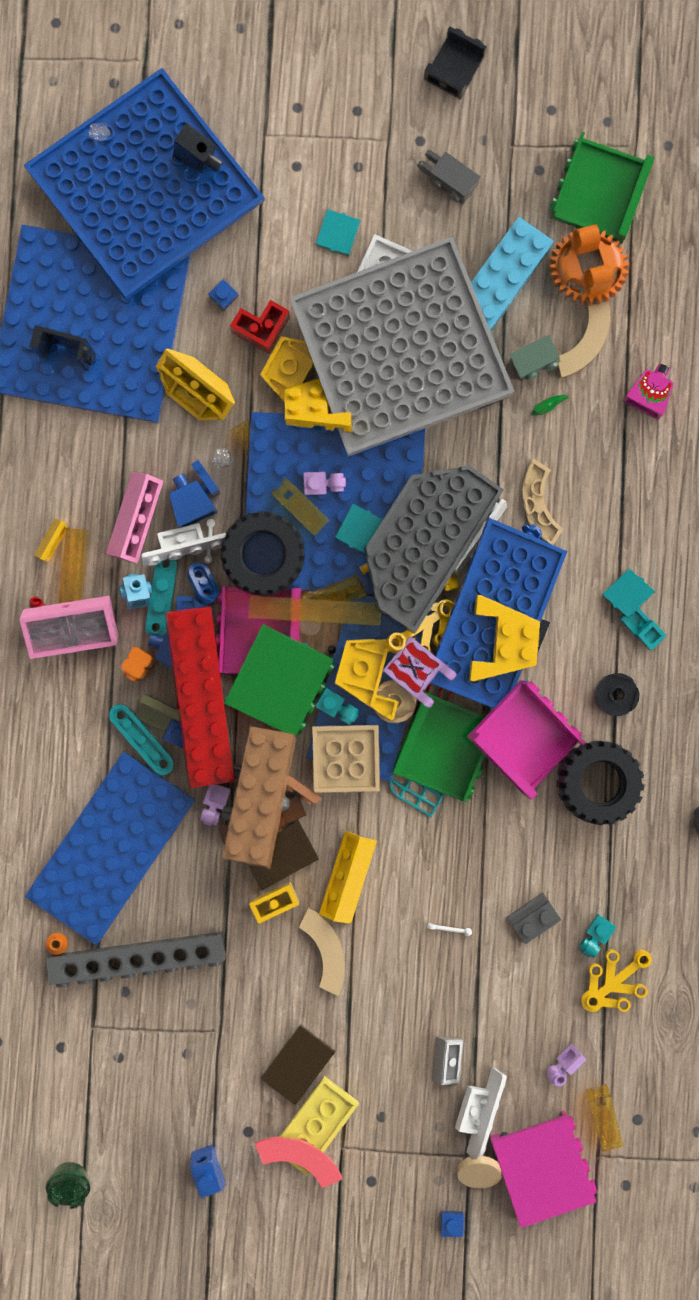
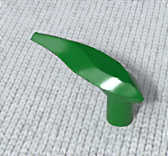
(548, 405)

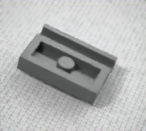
(534, 918)

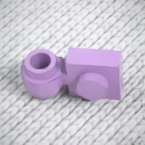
(316, 483)
(216, 798)
(569, 1062)

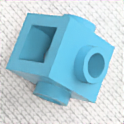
(135, 591)

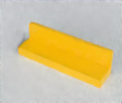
(347, 877)

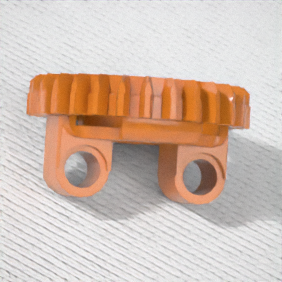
(596, 280)

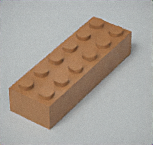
(259, 797)

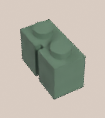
(535, 357)

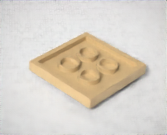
(346, 758)

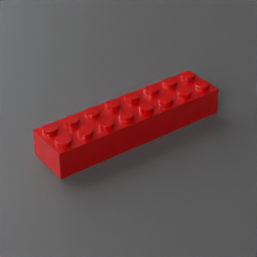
(199, 696)

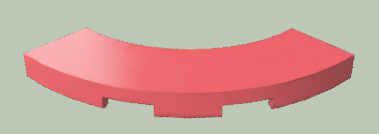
(300, 1153)

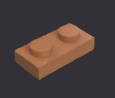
(307, 794)

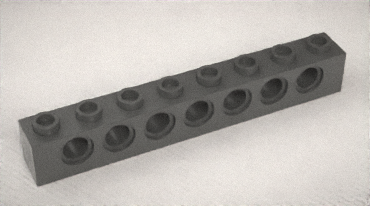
(61, 977)

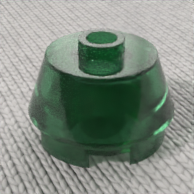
(68, 1185)

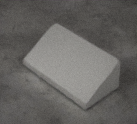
(447, 1060)

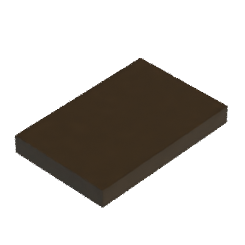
(290, 855)
(297, 1064)

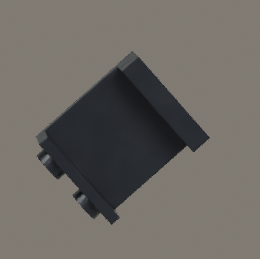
(455, 63)
(44, 337)

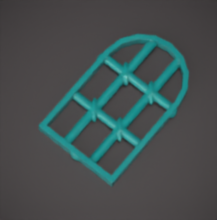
(420, 798)

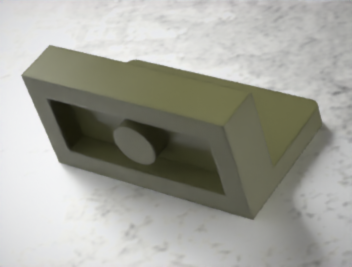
(156, 712)

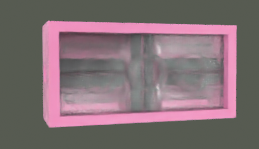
(69, 627)

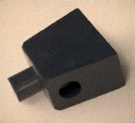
(196, 150)

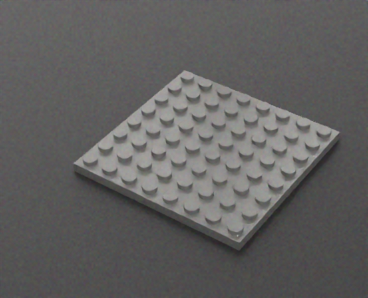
(402, 345)

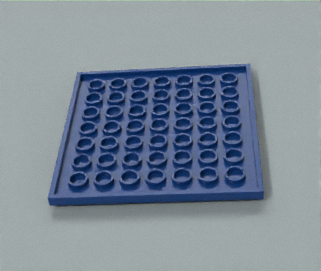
(129, 193)
(67, 291)
(371, 483)

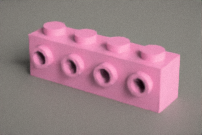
(134, 517)

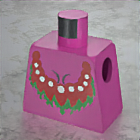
(651, 392)

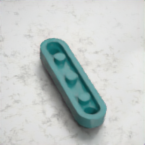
(161, 596)
(141, 739)

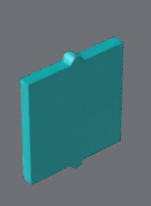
(338, 232)
(358, 527)
(628, 593)

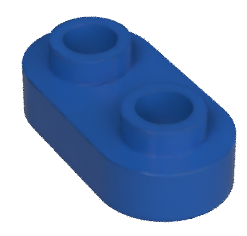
(203, 585)

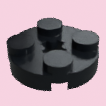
(606, 701)

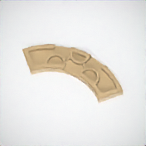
(590, 344)
(534, 502)
(330, 950)

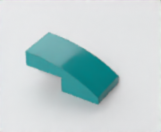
(643, 629)

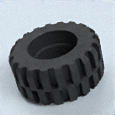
(262, 523)
(629, 782)

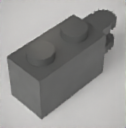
(450, 176)

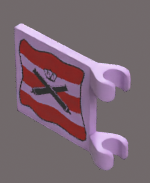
(415, 669)

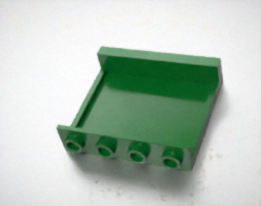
(600, 188)
(280, 681)
(439, 751)

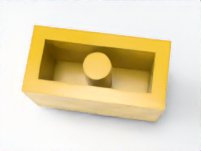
(274, 902)

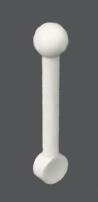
(210, 523)
(467, 931)

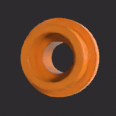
(62, 940)

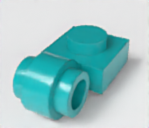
(332, 703)
(600, 930)

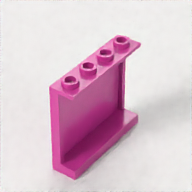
(240, 632)
(525, 737)
(544, 1170)

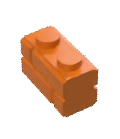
(138, 664)

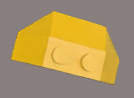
(194, 386)

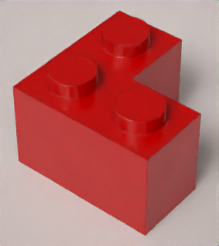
(261, 331)

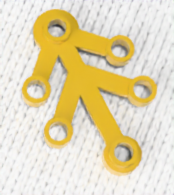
(426, 626)
(613, 982)

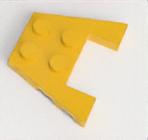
(287, 365)
(308, 406)
(514, 640)
(361, 673)

